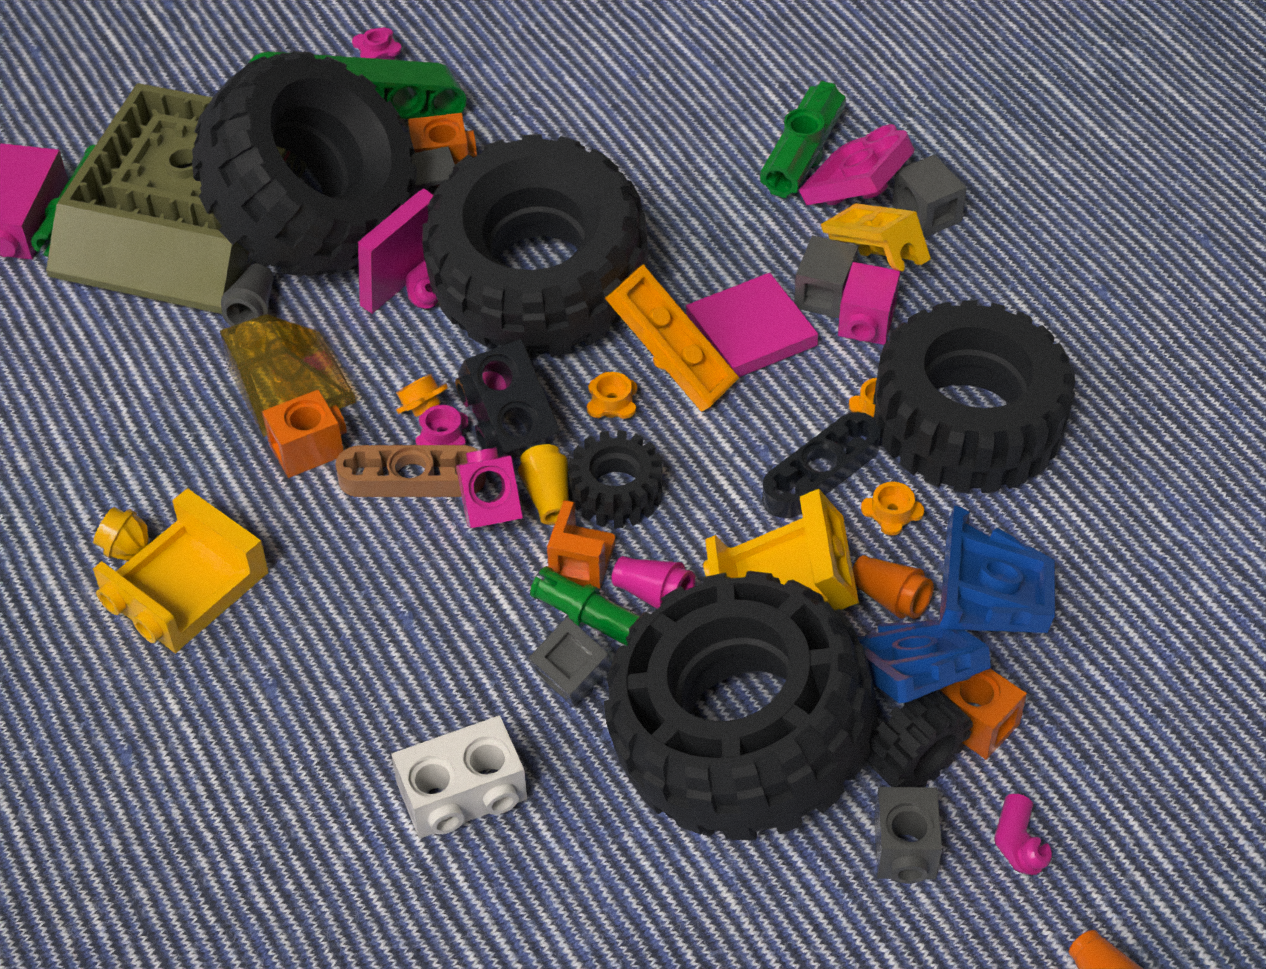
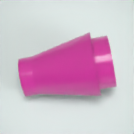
(651, 578)

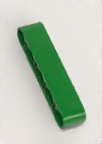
(411, 86)

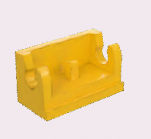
(880, 232)

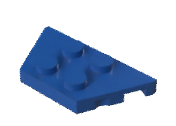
(994, 581)
(922, 658)

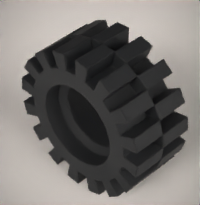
(615, 501)
(919, 740)

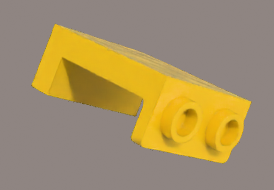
(806, 550)
(184, 574)

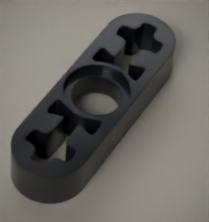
(828, 445)

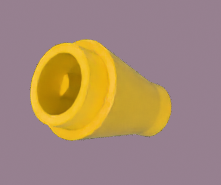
(546, 479)

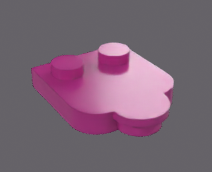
(859, 167)

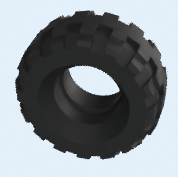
(335, 128)
(525, 193)
(752, 768)

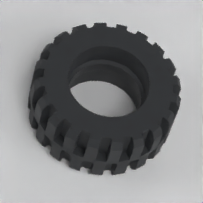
(964, 442)

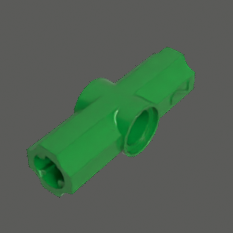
(802, 139)

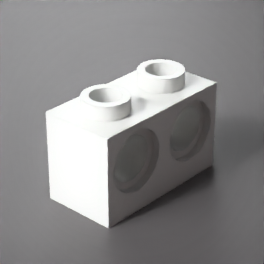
(455, 765)

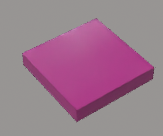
(392, 252)
(753, 324)

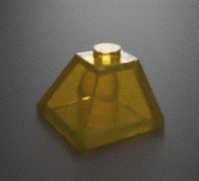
(280, 362)

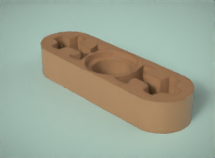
(394, 457)

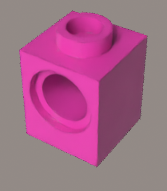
(868, 303)
(501, 509)

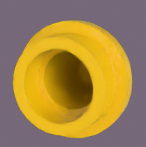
(121, 534)

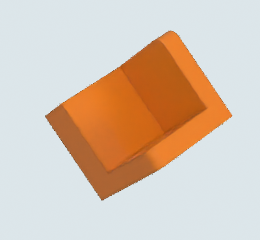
(579, 551)

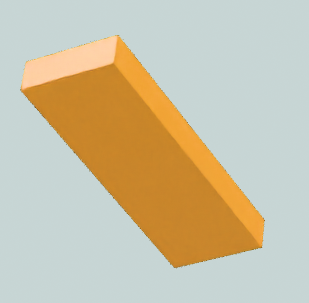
(672, 338)

